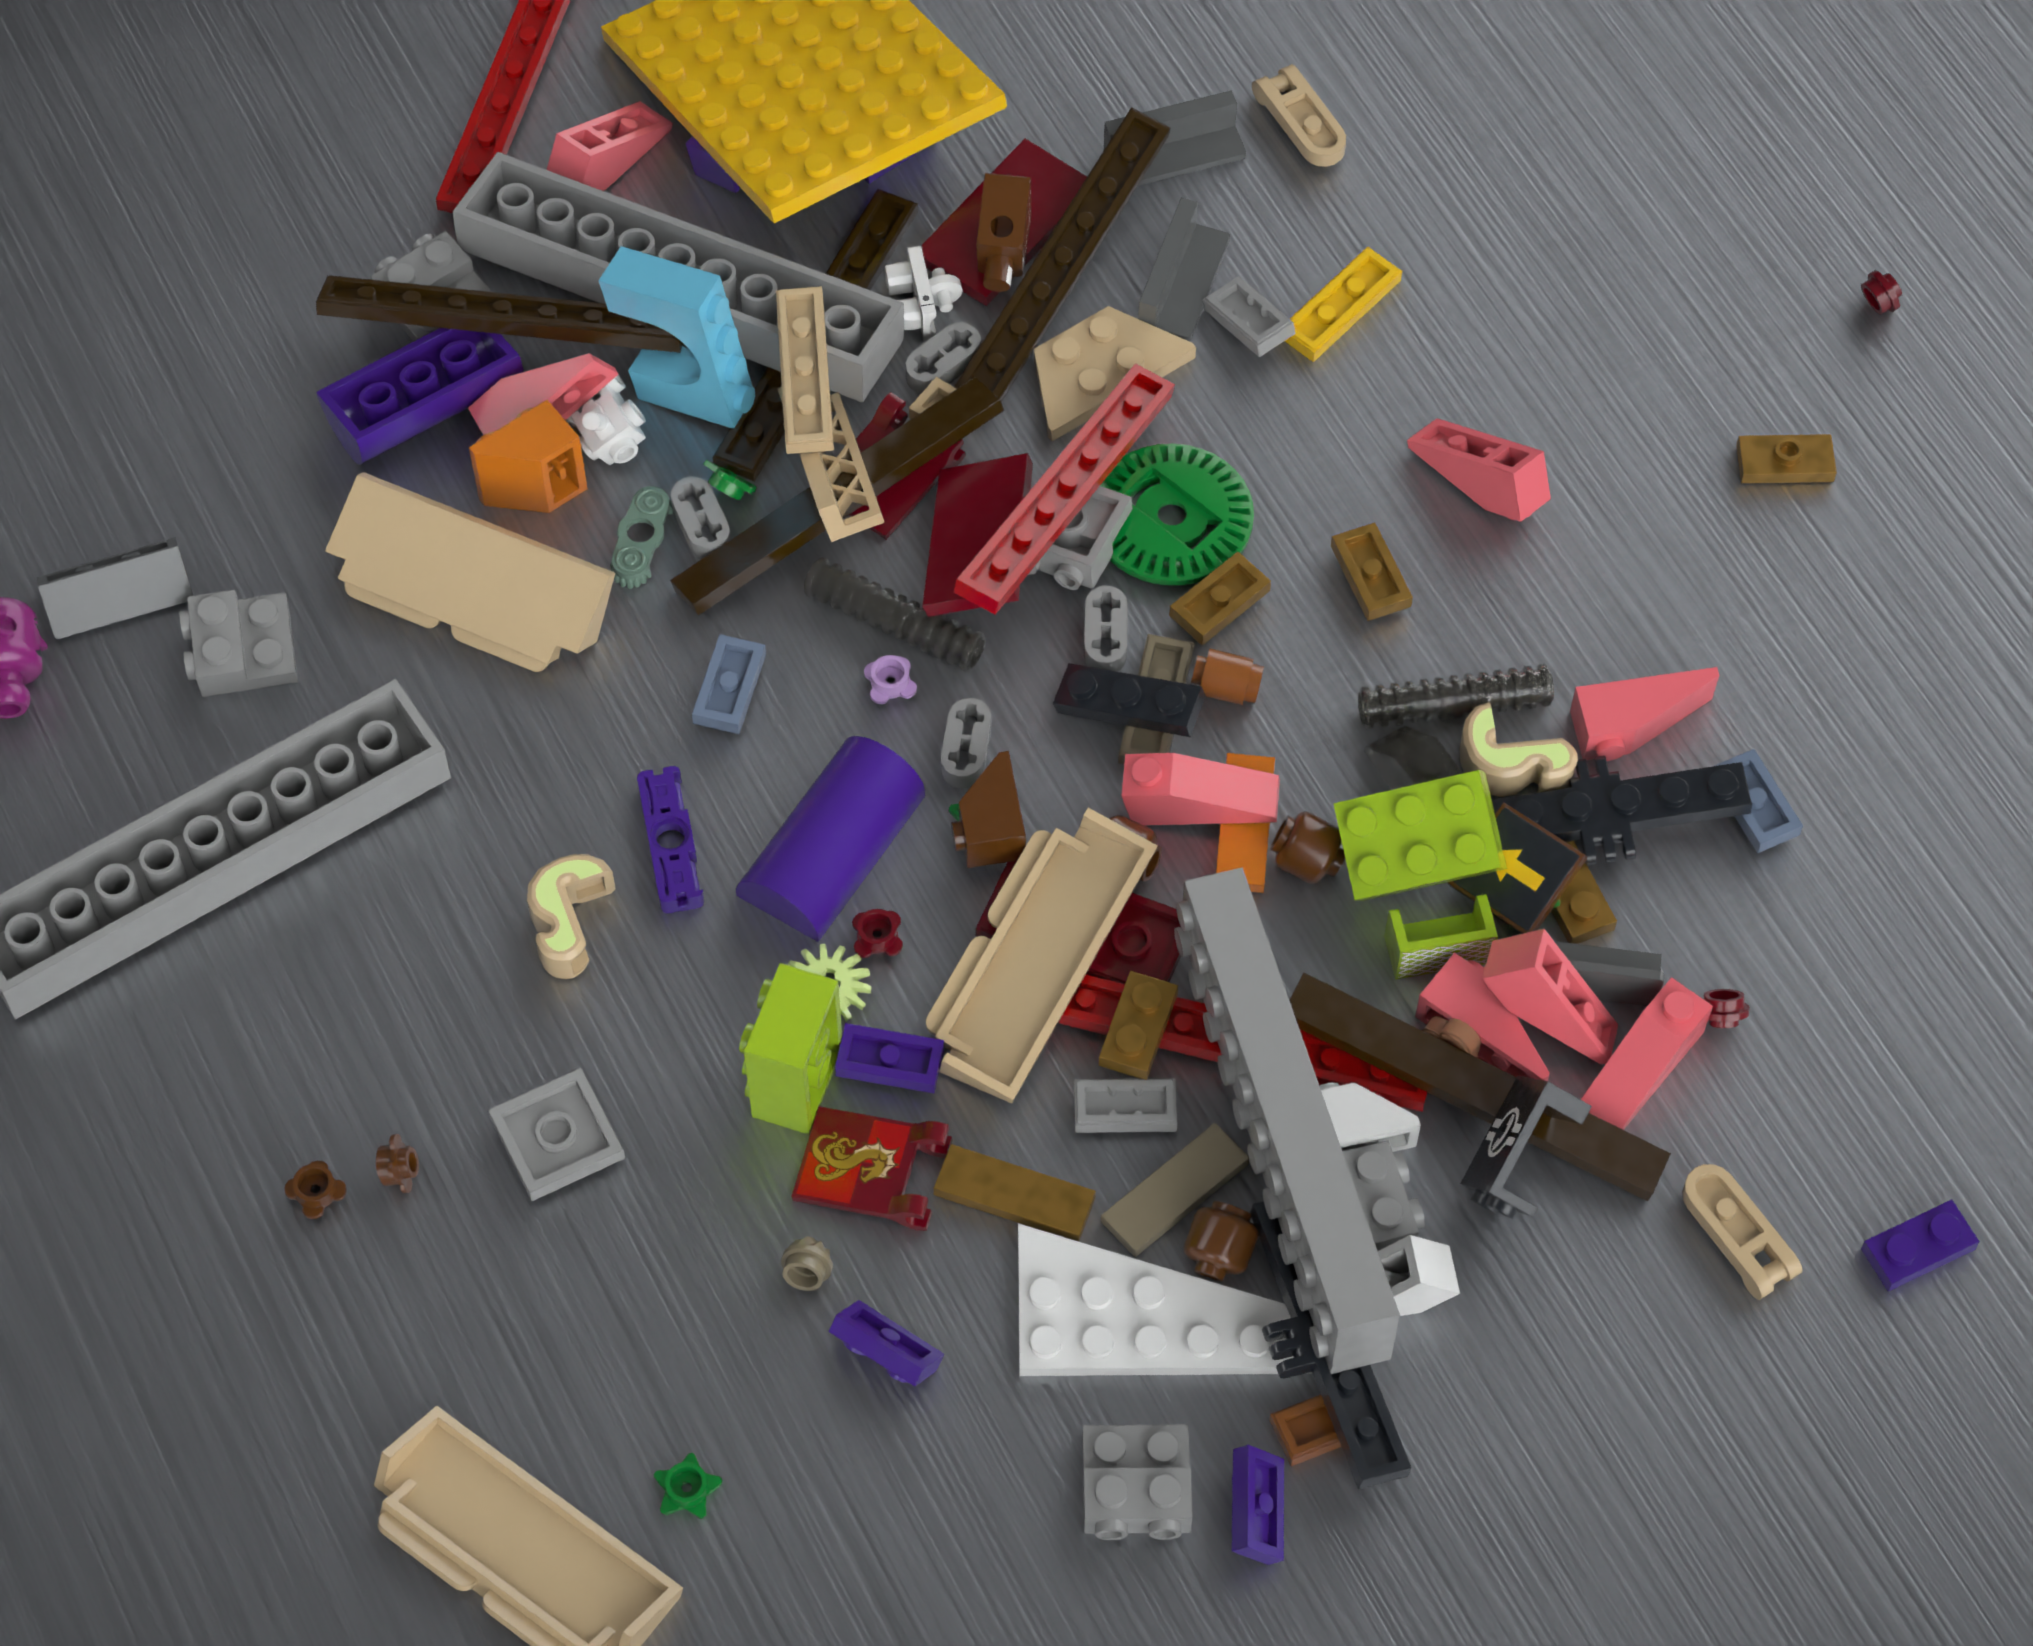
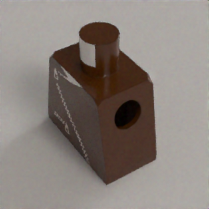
(1003, 229)

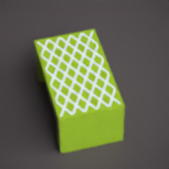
(1429, 944)

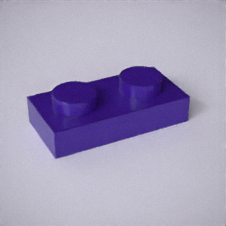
(889, 1058)
(1920, 1245)
(886, 1342)
(1258, 1505)

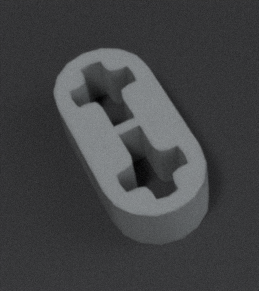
(938, 353)
(691, 521)
(1115, 630)
(955, 741)

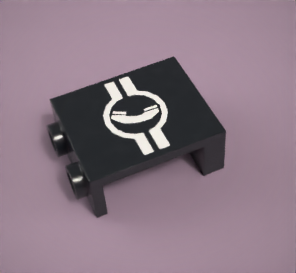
(1508, 1137)

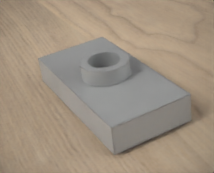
(1249, 316)
(1125, 1105)

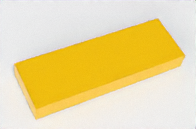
(1342, 303)

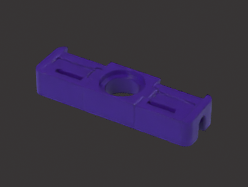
(673, 867)

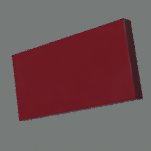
(955, 240)
(967, 513)
(1138, 941)

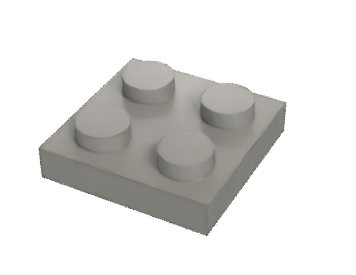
(556, 1134)

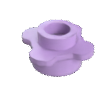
(890, 667)

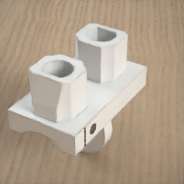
(927, 293)

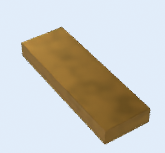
(1014, 1193)

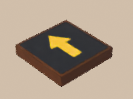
(1535, 876)

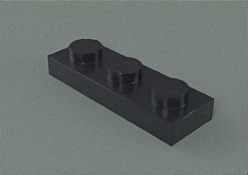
(1129, 699)

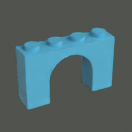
(691, 304)

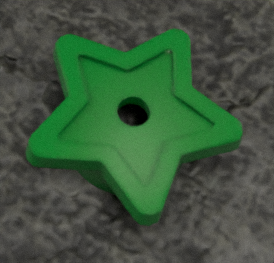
(728, 481)
(686, 1473)

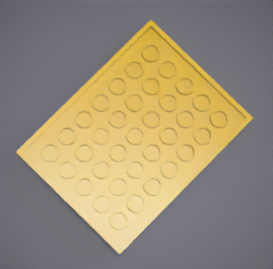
(803, 89)

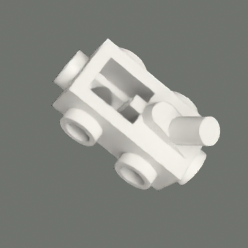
(609, 425)

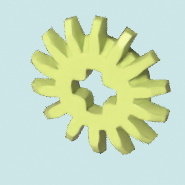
(843, 972)

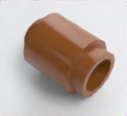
(1228, 677)

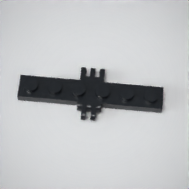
(1608, 809)
(1349, 1396)

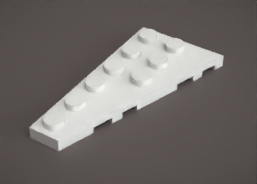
(1124, 1316)

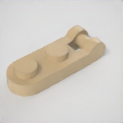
(1302, 116)
(1739, 1229)

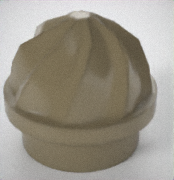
(806, 1264)

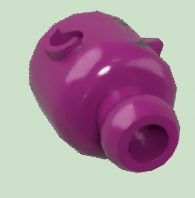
(19, 656)

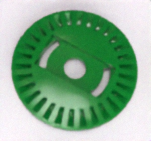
(1207, 492)

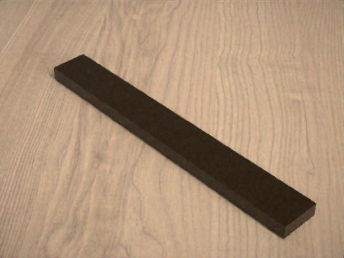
(1066, 253)
(857, 262)
(488, 313)
(799, 518)
(1469, 1084)

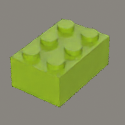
(1420, 835)
(792, 1047)

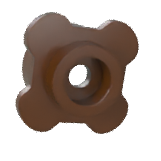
(397, 1164)
(313, 1175)

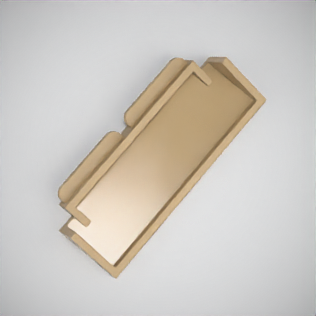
(469, 573)
(1047, 934)
(514, 1542)

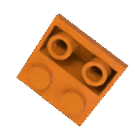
(529, 462)

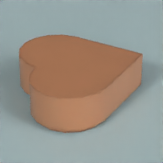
(1454, 1033)

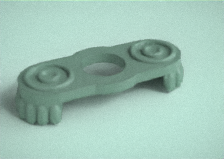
(631, 558)

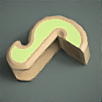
(1514, 764)
(550, 901)

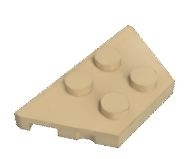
(1092, 358)

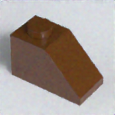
(991, 817)

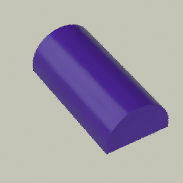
(415, 389)
(833, 837)

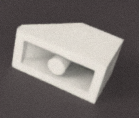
(1368, 1119)
(1419, 1273)

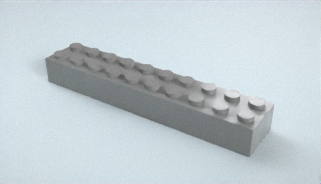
(573, 231)
(213, 844)
(1287, 1123)

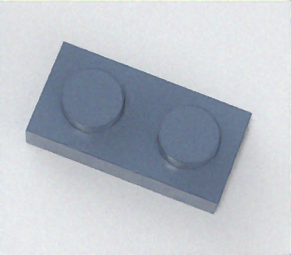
(729, 684)
(1771, 815)

